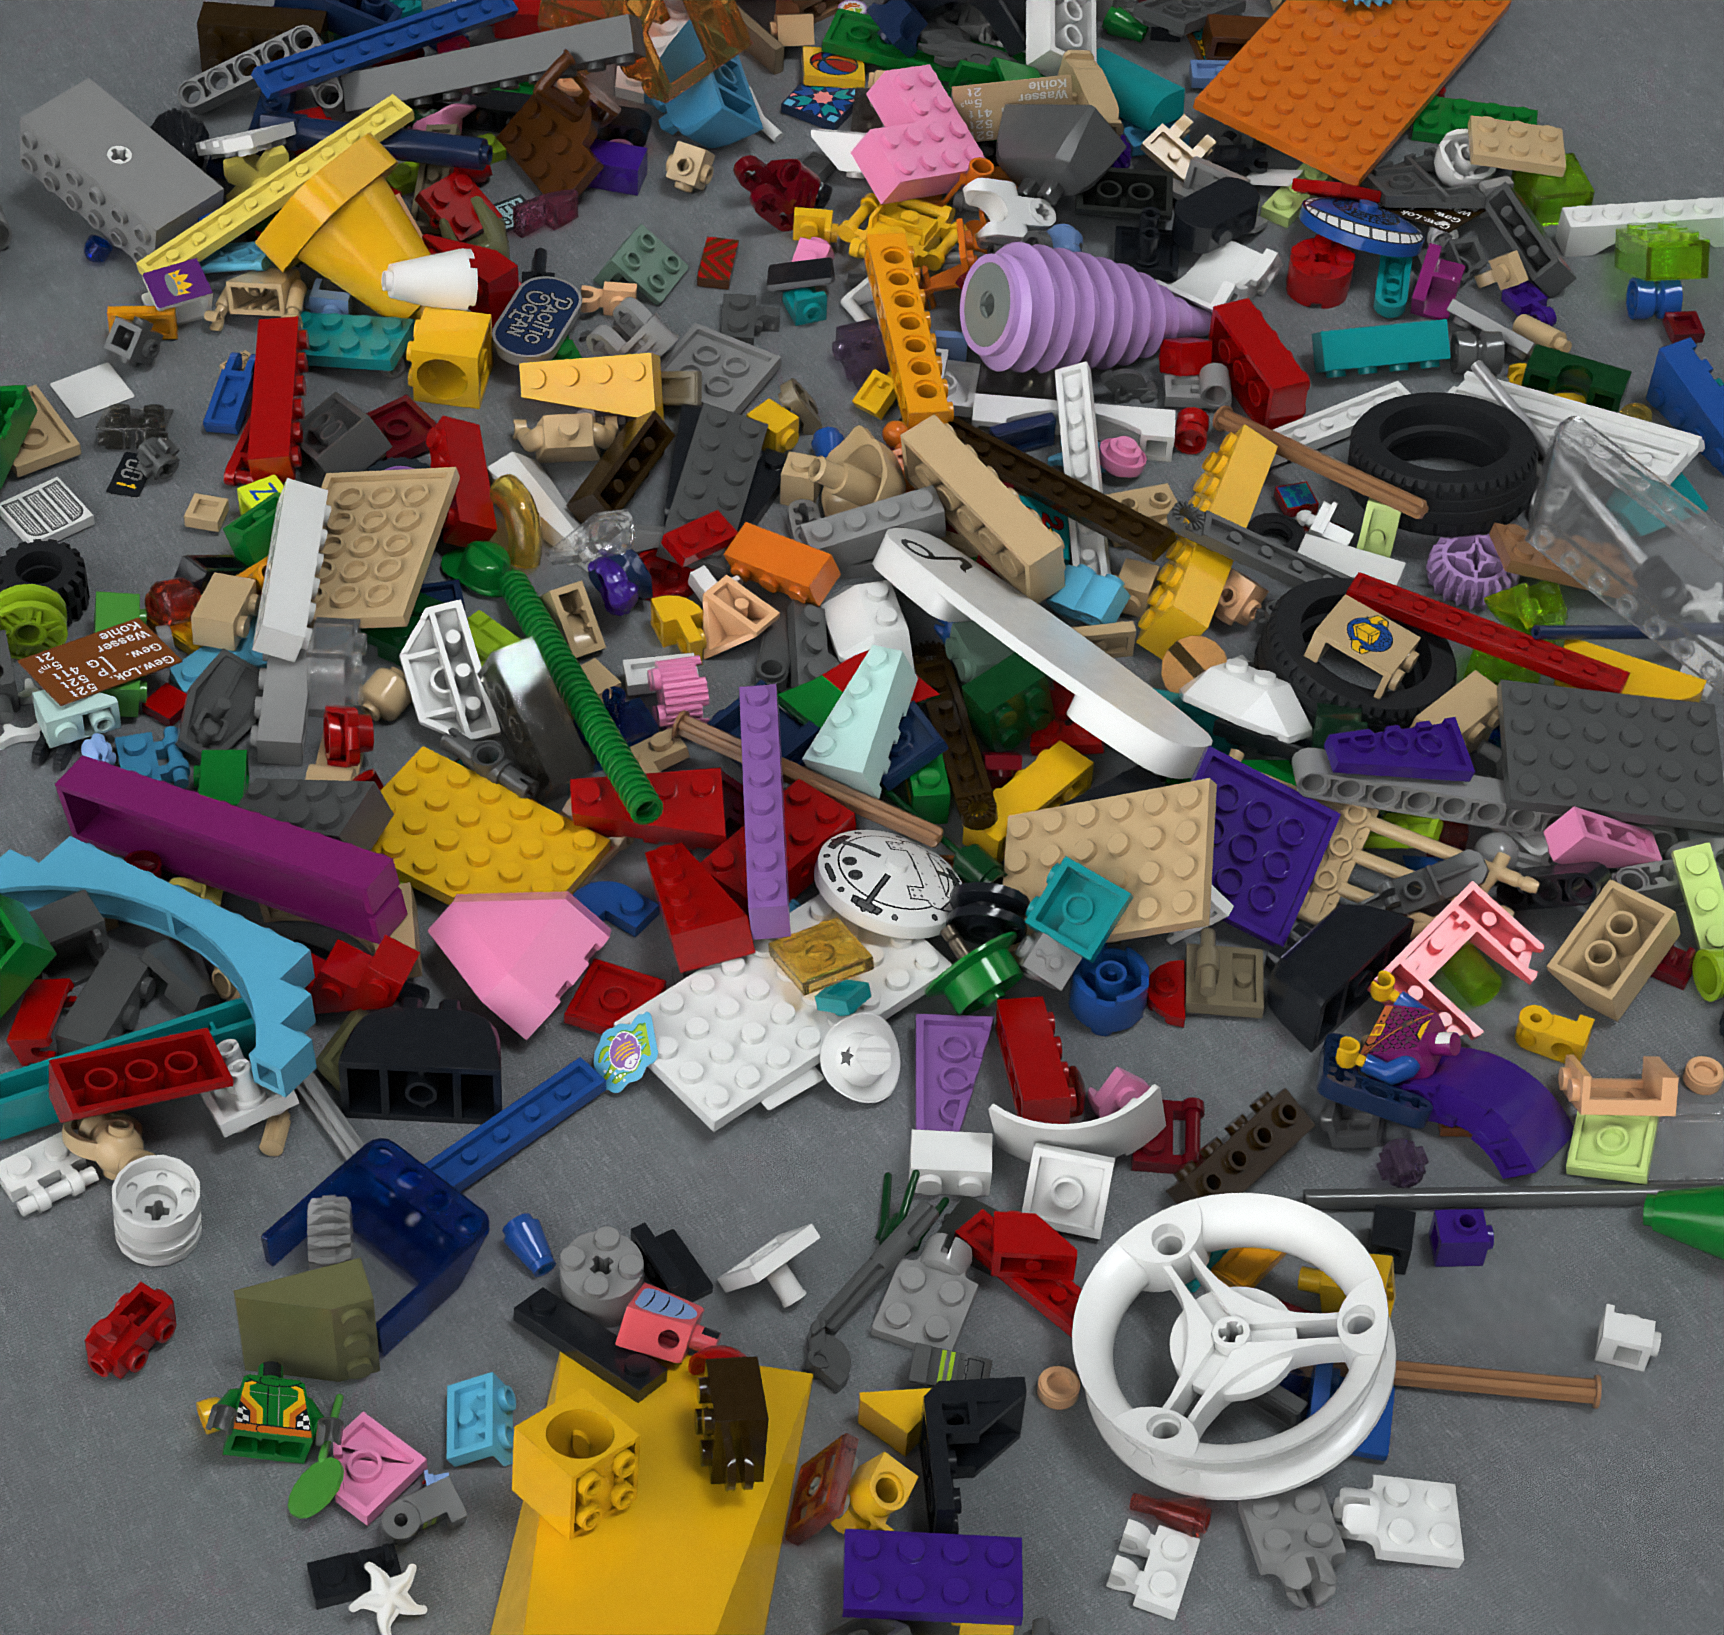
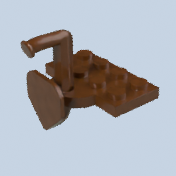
(556, 130)

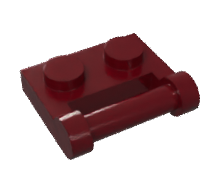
(1158, 1153)

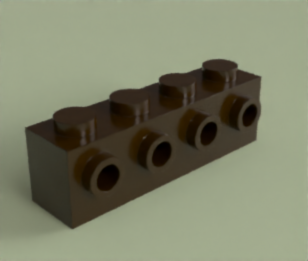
(622, 467)
(1245, 1151)

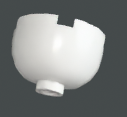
(1453, 162)

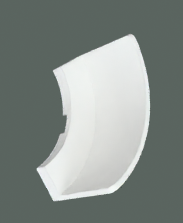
(1227, 276)
(1107, 1136)

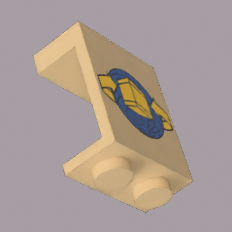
(1368, 639)

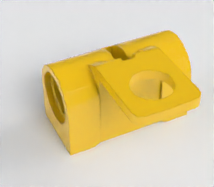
(875, 1493)

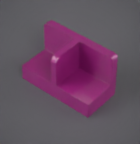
(1436, 285)

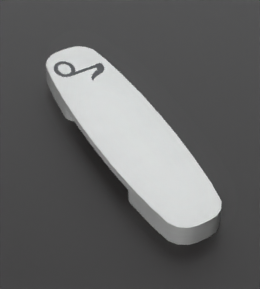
(1107, 695)

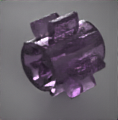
(1402, 1163)

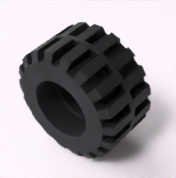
(49, 566)

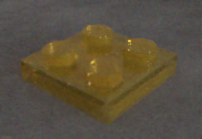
(821, 956)

